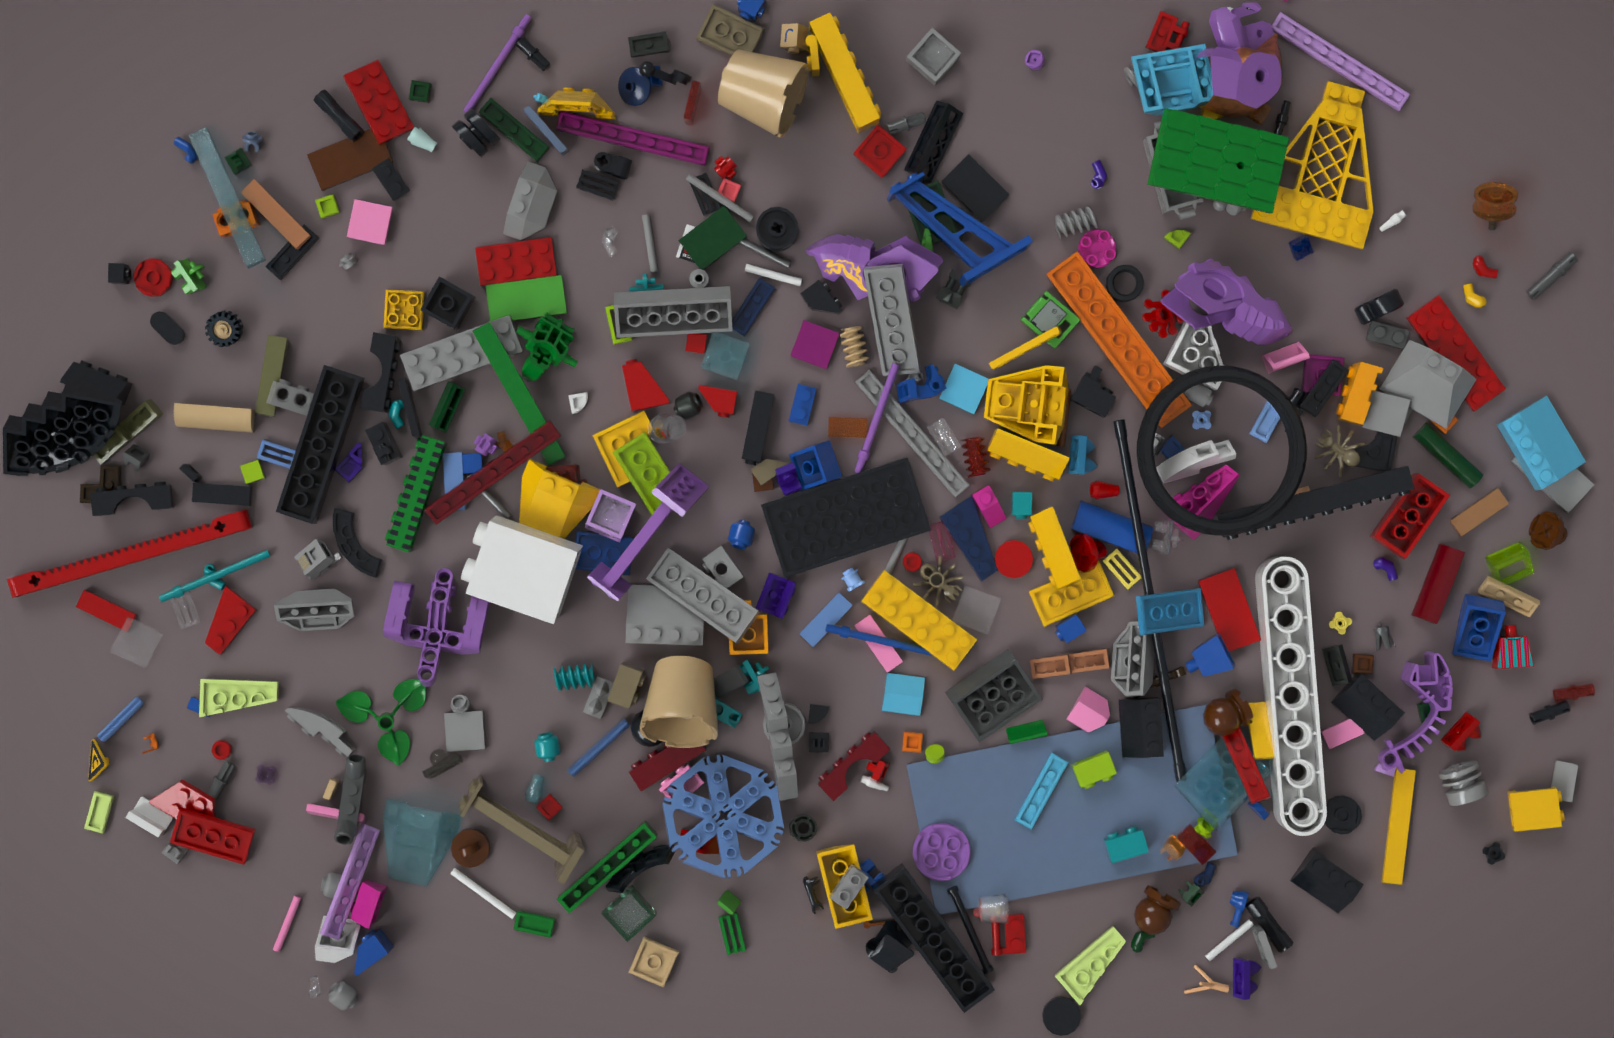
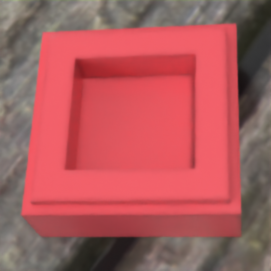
(729, 189)

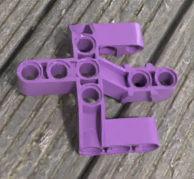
(399, 631)

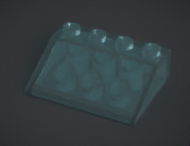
(1215, 786)

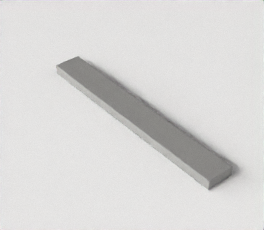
(914, 435)

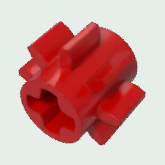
(725, 167)

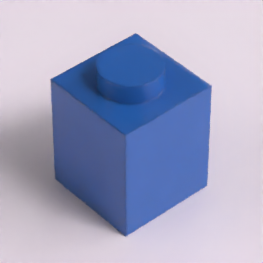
(1070, 629)

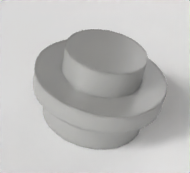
(460, 704)

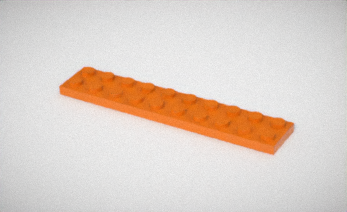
(1114, 334)

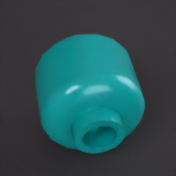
(547, 746)

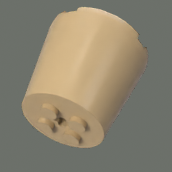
(763, 89)
(681, 703)

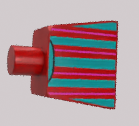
(1512, 650)

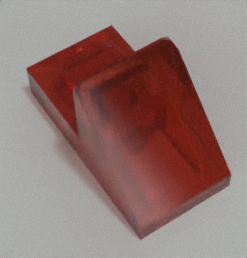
(1196, 844)

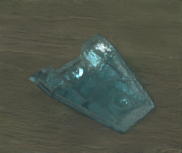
(416, 840)

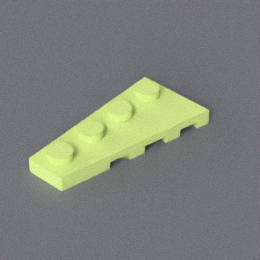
(229, 695)
(1086, 968)

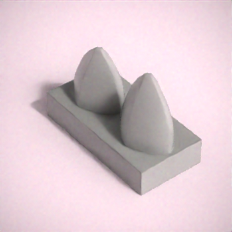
(598, 697)

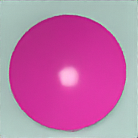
(1097, 248)

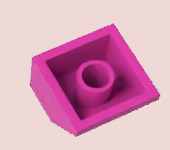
(368, 903)

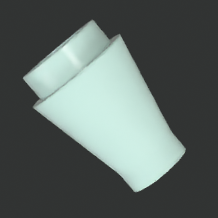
(421, 139)

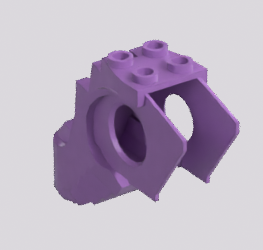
(1228, 301)

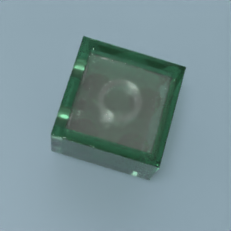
(629, 913)

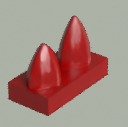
(1465, 727)

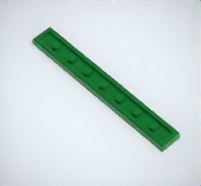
(515, 386)

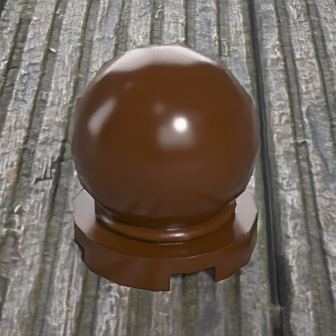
(1225, 714)
(1154, 913)

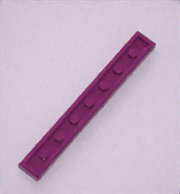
(632, 138)

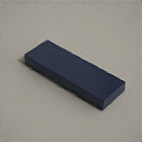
(752, 306)

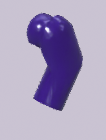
(1100, 175)
(1386, 565)

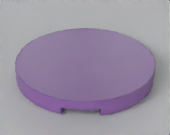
(941, 851)

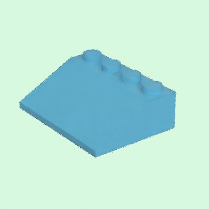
(1541, 443)

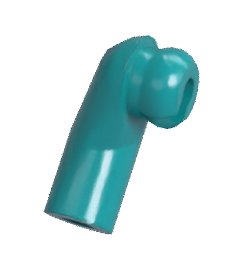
(394, 413)

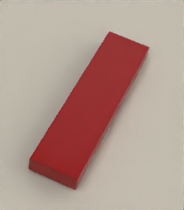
(1246, 766)

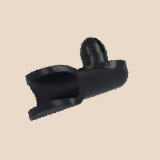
(808, 884)

